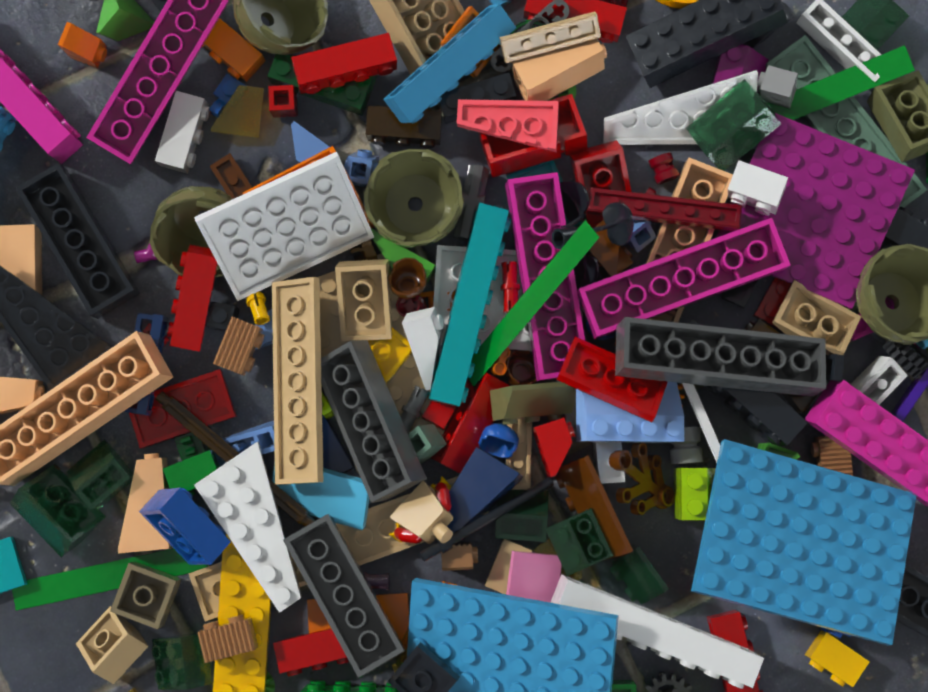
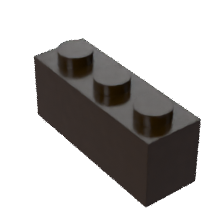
(385, 127)

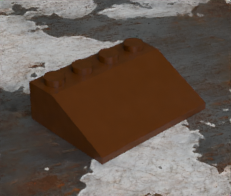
(587, 492)

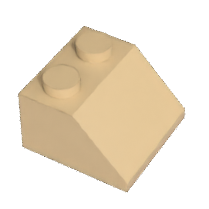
(111, 646)

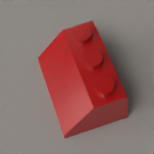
(553, 443)

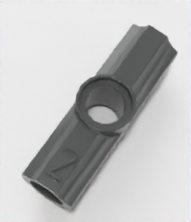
(473, 194)

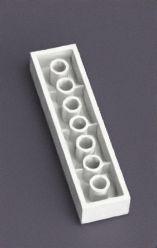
(665, 635)

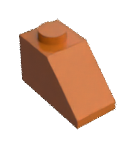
(82, 45)

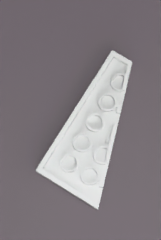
(668, 118)
(248, 513)

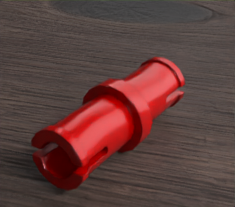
(510, 286)

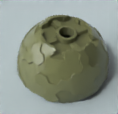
(292, 27)
(411, 176)
(176, 227)
(902, 276)

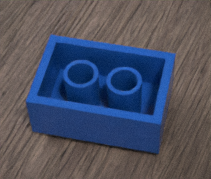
(185, 526)

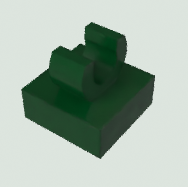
(189, 446)

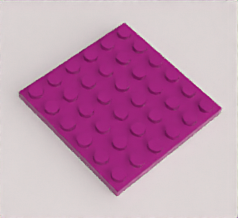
(832, 207)

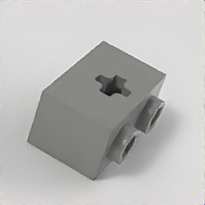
(778, 86)

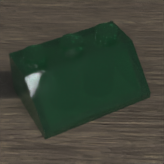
(733, 125)
(56, 510)

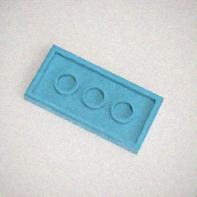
(337, 495)

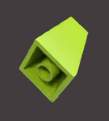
(692, 492)

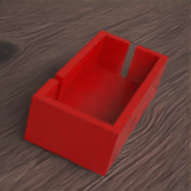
(509, 156)

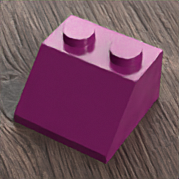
(738, 62)

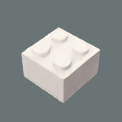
(757, 188)

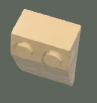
(364, 299)
(816, 317)

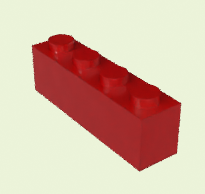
(609, 15)
(344, 63)
(194, 298)
(468, 424)
(732, 627)
(308, 650)

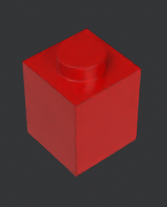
(283, 101)

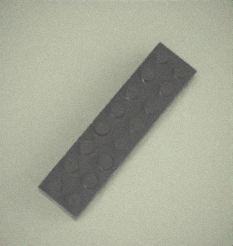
(720, 357)

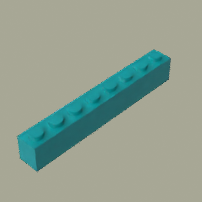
(468, 305)

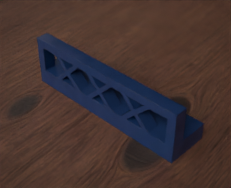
(158, 333)

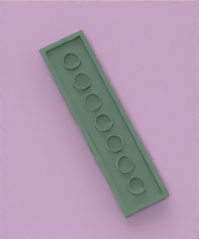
(842, 119)

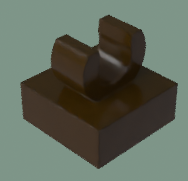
(367, 251)

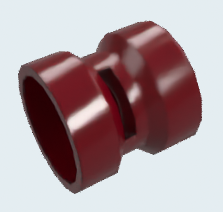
(664, 168)
(408, 305)

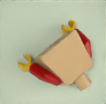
(424, 514)

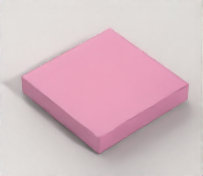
(533, 575)

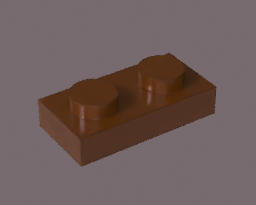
(230, 176)

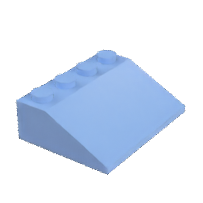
(607, 423)

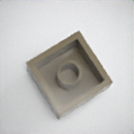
(146, 595)

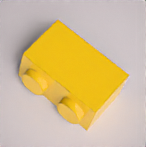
(836, 658)

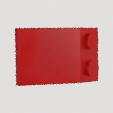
(601, 168)

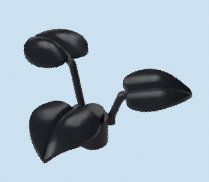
(617, 220)

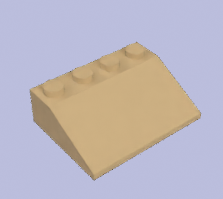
(417, 26)

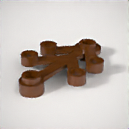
(662, 495)

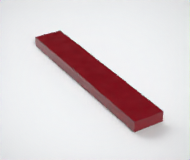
(669, 209)

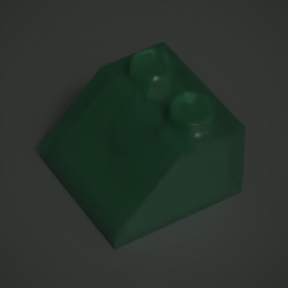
(875, 19)
(638, 575)

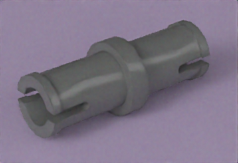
(413, 407)

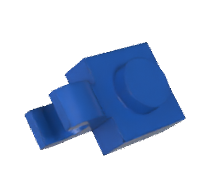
(224, 93)

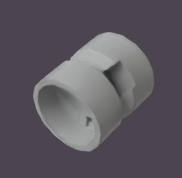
(688, 450)

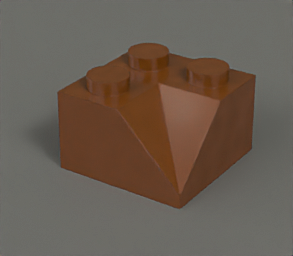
(610, 257)

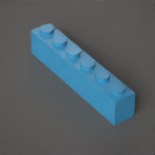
(449, 64)

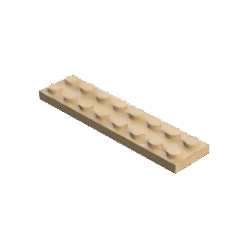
(297, 381)

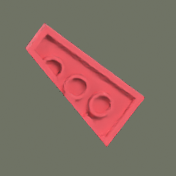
(514, 120)

